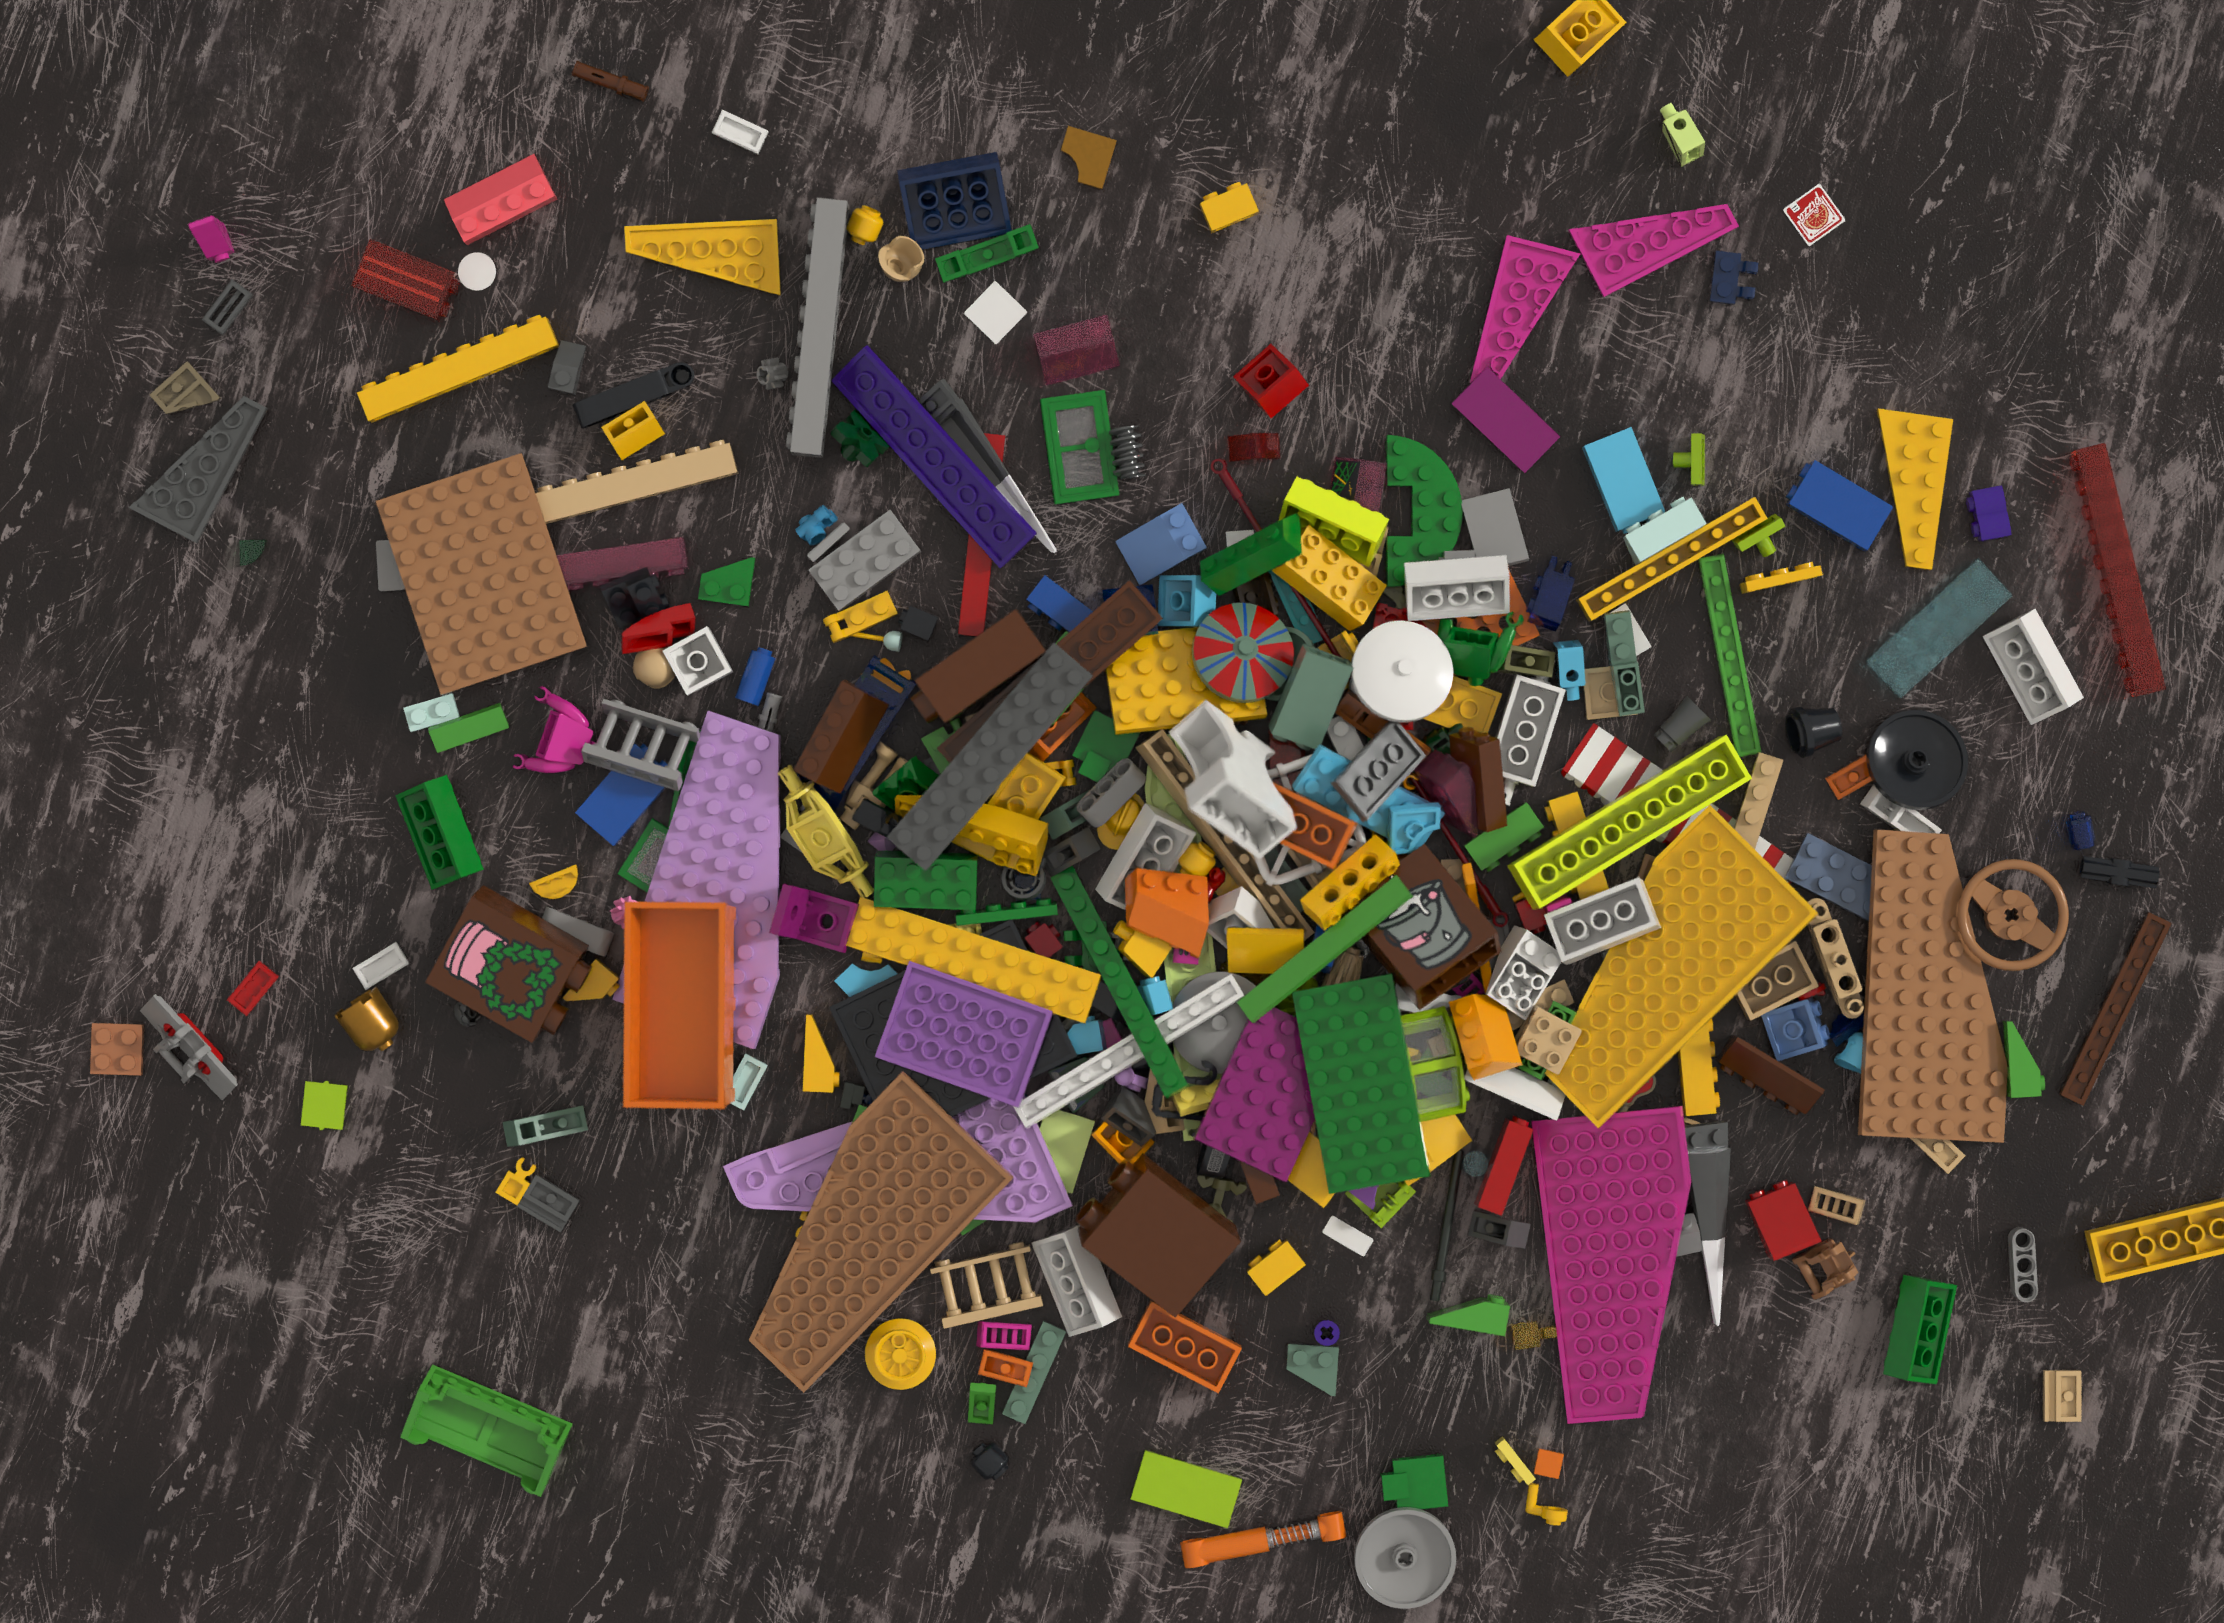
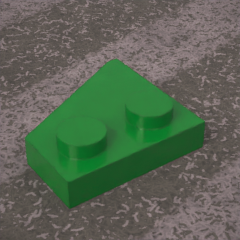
(729, 583)

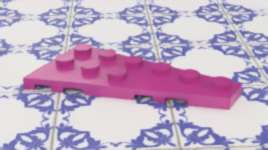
(1636, 247)
(1521, 292)

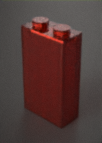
(405, 280)

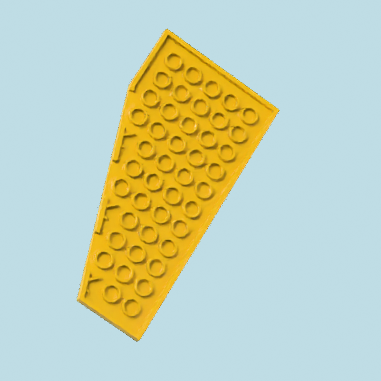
(1720, 926)

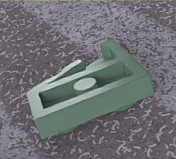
(1314, 1364)

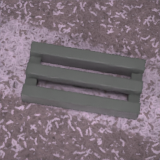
(222, 330)

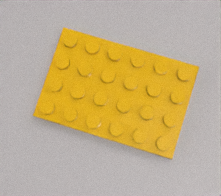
(1158, 685)

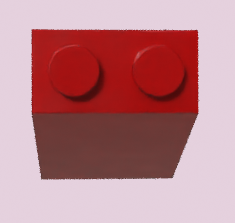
(1782, 1220)

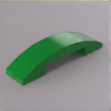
(987, 254)

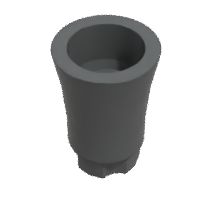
(1681, 724)

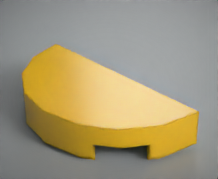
(556, 884)

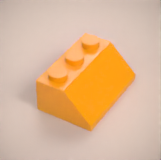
(1485, 1035)

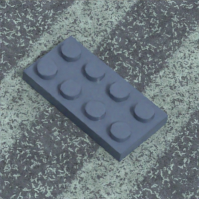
(1832, 875)

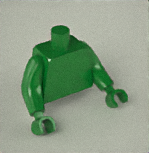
(1475, 651)

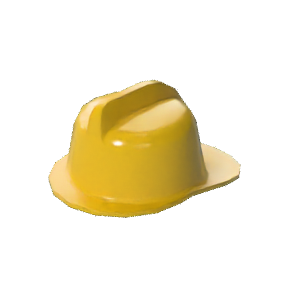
(1117, 827)

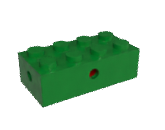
(945, 885)

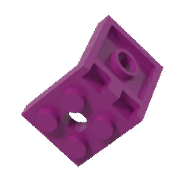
(801, 916)

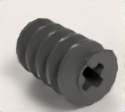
(1126, 452)

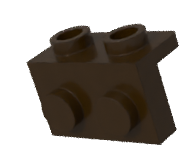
(1258, 592)

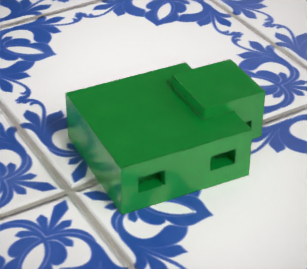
(1101, 748)
(1416, 1482)

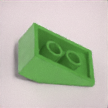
(1478, 1315)

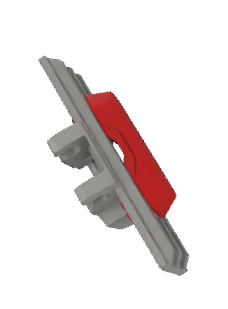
(180, 1031)

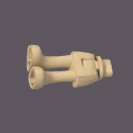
(864, 789)

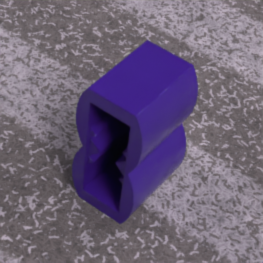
(1989, 513)

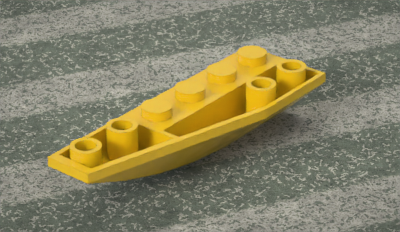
(997, 835)

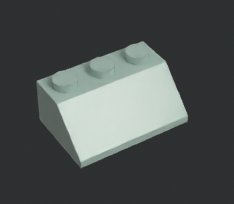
(1663, 529)

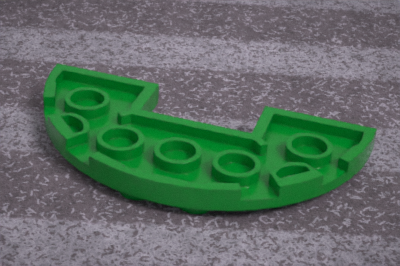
(1434, 506)

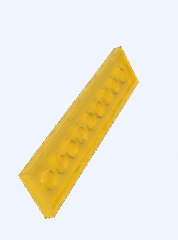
(974, 958)

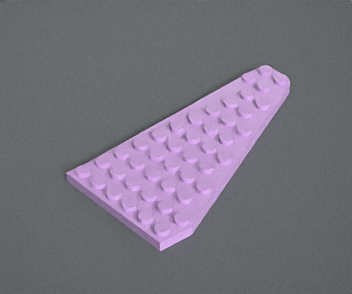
(794, 1172)

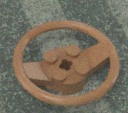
(2025, 924)

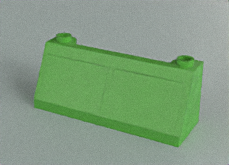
(487, 1427)

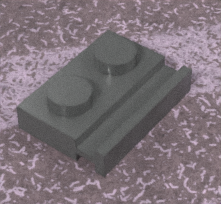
(548, 1203)

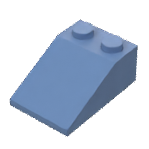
(1161, 544)

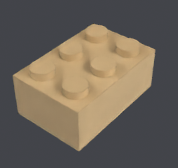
(1777, 983)

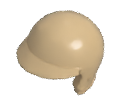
(901, 259)
(653, 668)

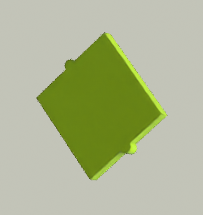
(324, 1105)

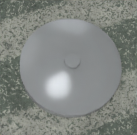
(1217, 1036)
(1405, 1557)

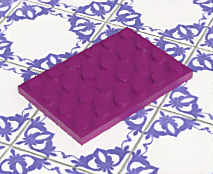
(1262, 1098)

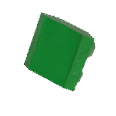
(910, 779)

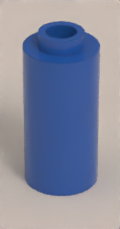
(755, 676)

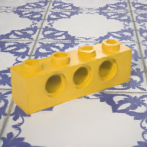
(1354, 869)

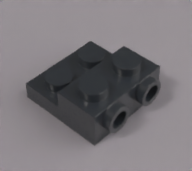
(634, 597)

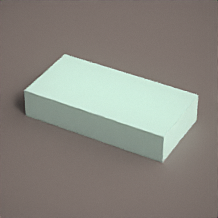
(746, 1080)

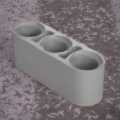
(1111, 792)
(596, 937)
(2029, 1275)

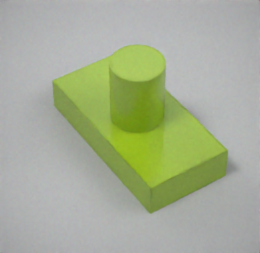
(1693, 459)
(1760, 536)

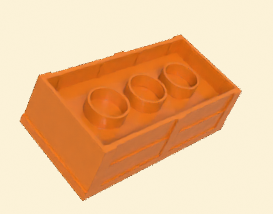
(678, 1005)

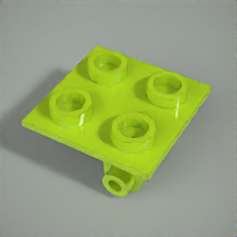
(1388, 1201)

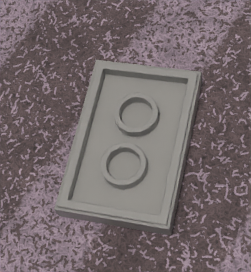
(1495, 526)

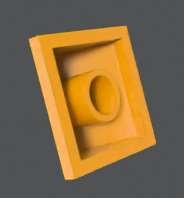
(1118, 1144)

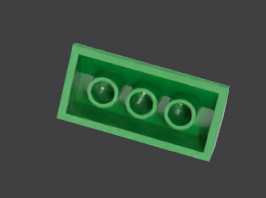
(1252, 555)
(439, 832)
(1919, 1329)

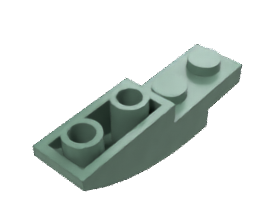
(1624, 663)

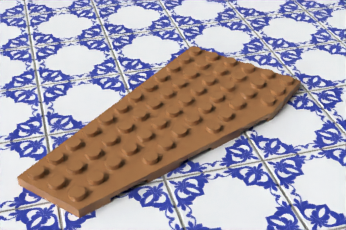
(880, 1218)

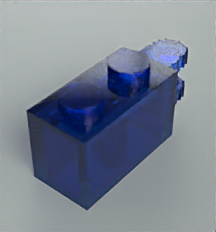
(1551, 596)

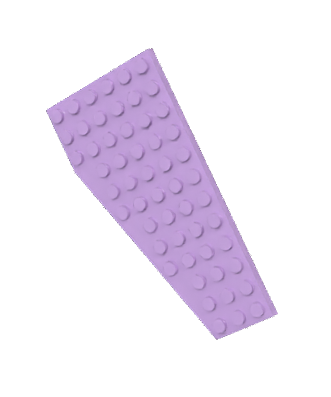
(727, 851)

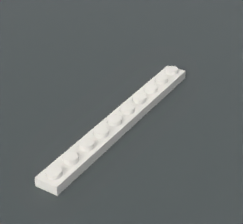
(1127, 1052)

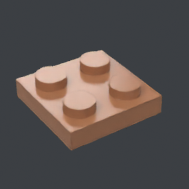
(117, 1049)

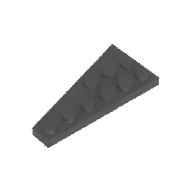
(197, 480)

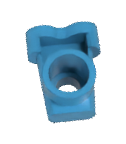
(813, 526)

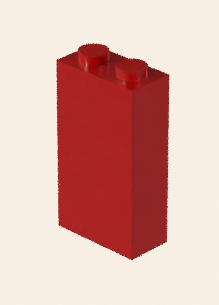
(1504, 1165)

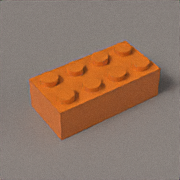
(1319, 830)
(1185, 1346)

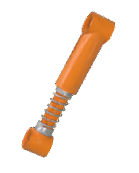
(1203, 1551)

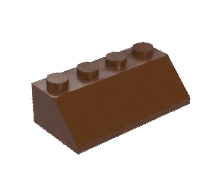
(841, 736)
(1769, 1075)

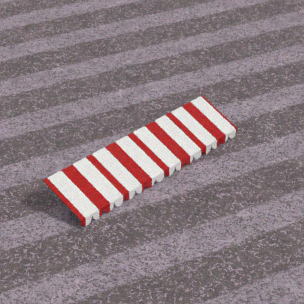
(1613, 769)

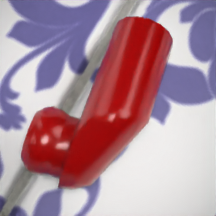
(1214, 880)

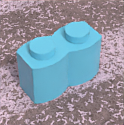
(1155, 995)

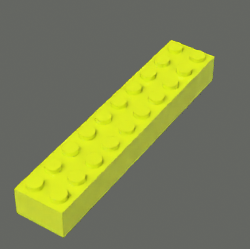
(1629, 822)

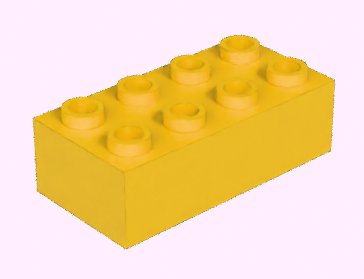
(1332, 580)

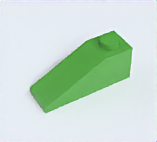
(2022, 1070)

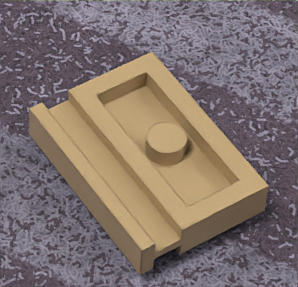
(2062, 1395)

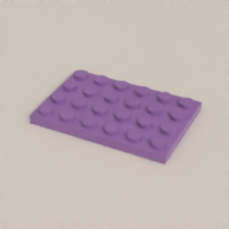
(964, 1034)

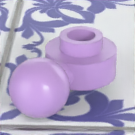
(1131, 1080)

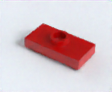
(253, 988)

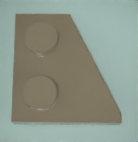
(184, 391)

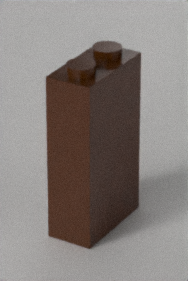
(1483, 757)

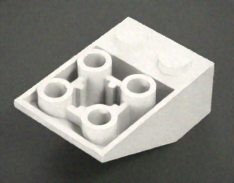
(1522, 971)

